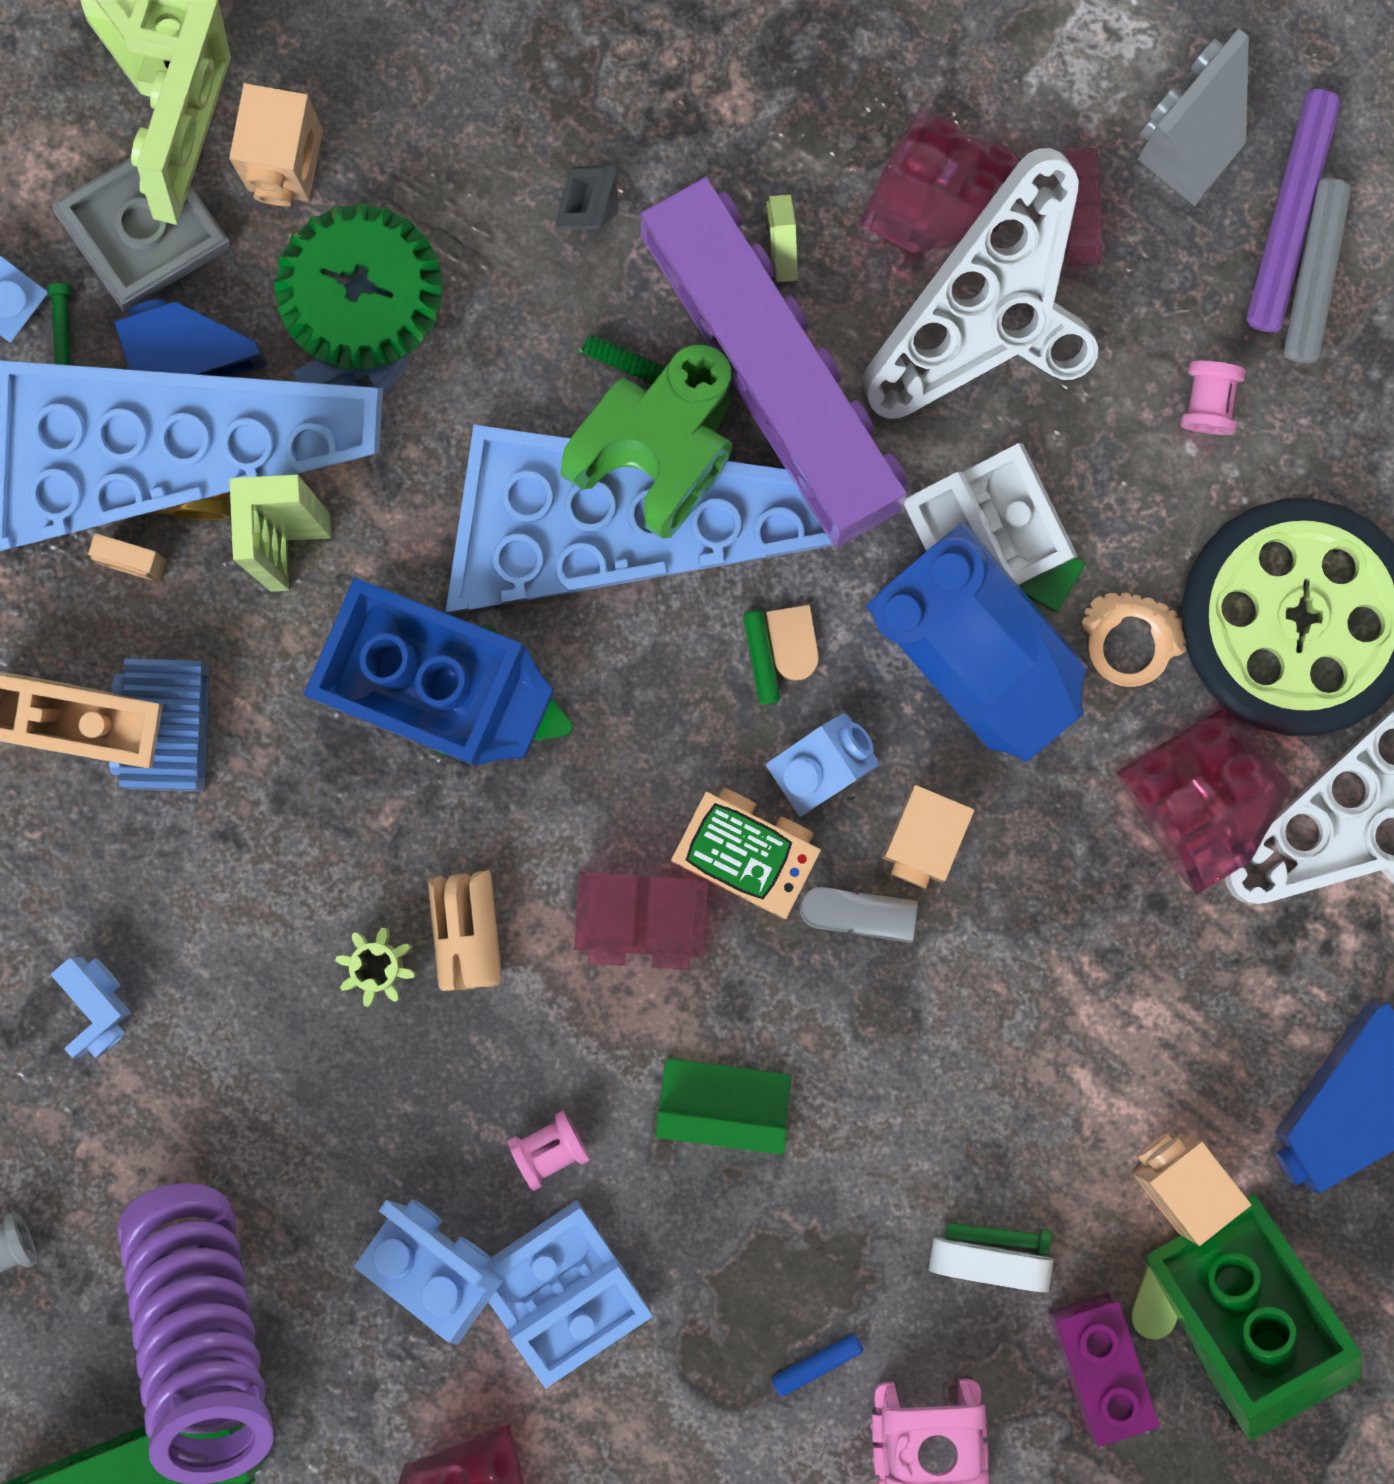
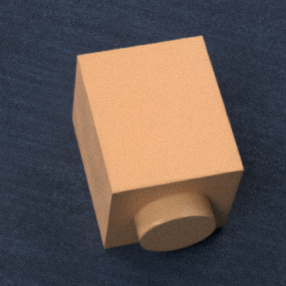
(926, 837)

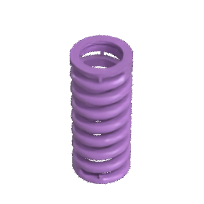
(205, 1333)

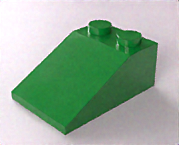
(1256, 1320)

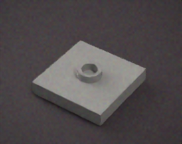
(129, 247)

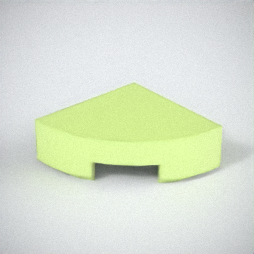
(782, 237)

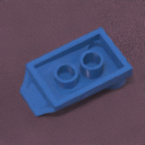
(983, 645)
(430, 677)

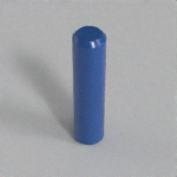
(817, 1365)

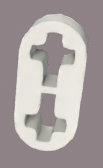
(991, 1265)

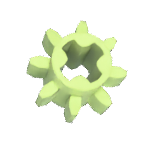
(359, 962)

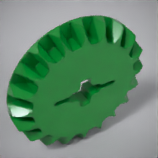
(375, 327)

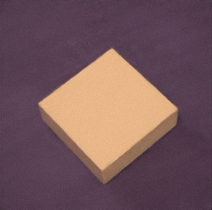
(127, 558)

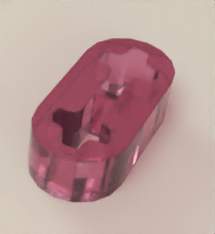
(1085, 232)

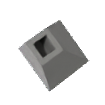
(1204, 129)

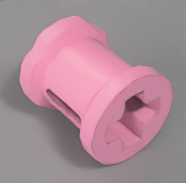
(1212, 397)
(548, 1150)

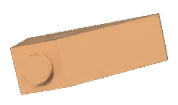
(78, 720)

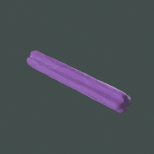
(1293, 210)

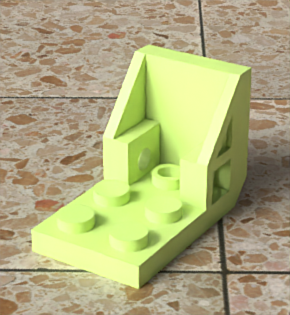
(183, 97)

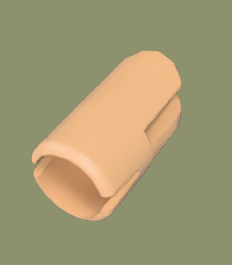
(465, 931)

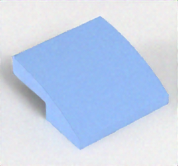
(564, 1294)

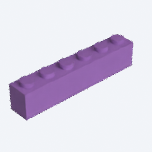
(773, 362)

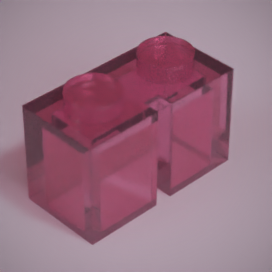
(641, 917)

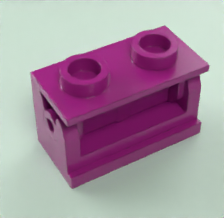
(1103, 1369)

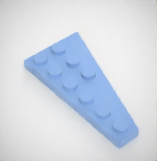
(132, 442)
(541, 537)

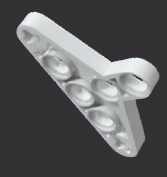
(1012, 276)
(1346, 835)

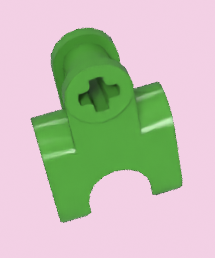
(662, 433)

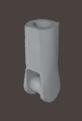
(861, 913)

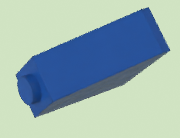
(1347, 1107)

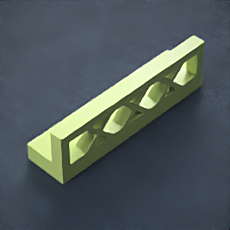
(265, 517)

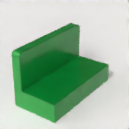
(723, 1106)

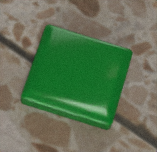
(1054, 585)

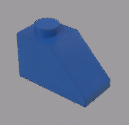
(183, 341)

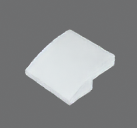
(1003, 508)

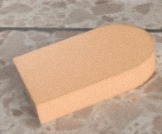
(793, 642)

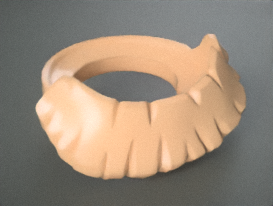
(1165, 630)

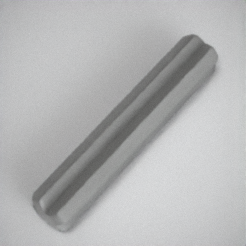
(1317, 271)

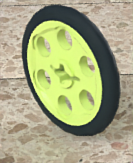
(1222, 650)

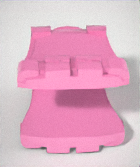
(903, 1430)

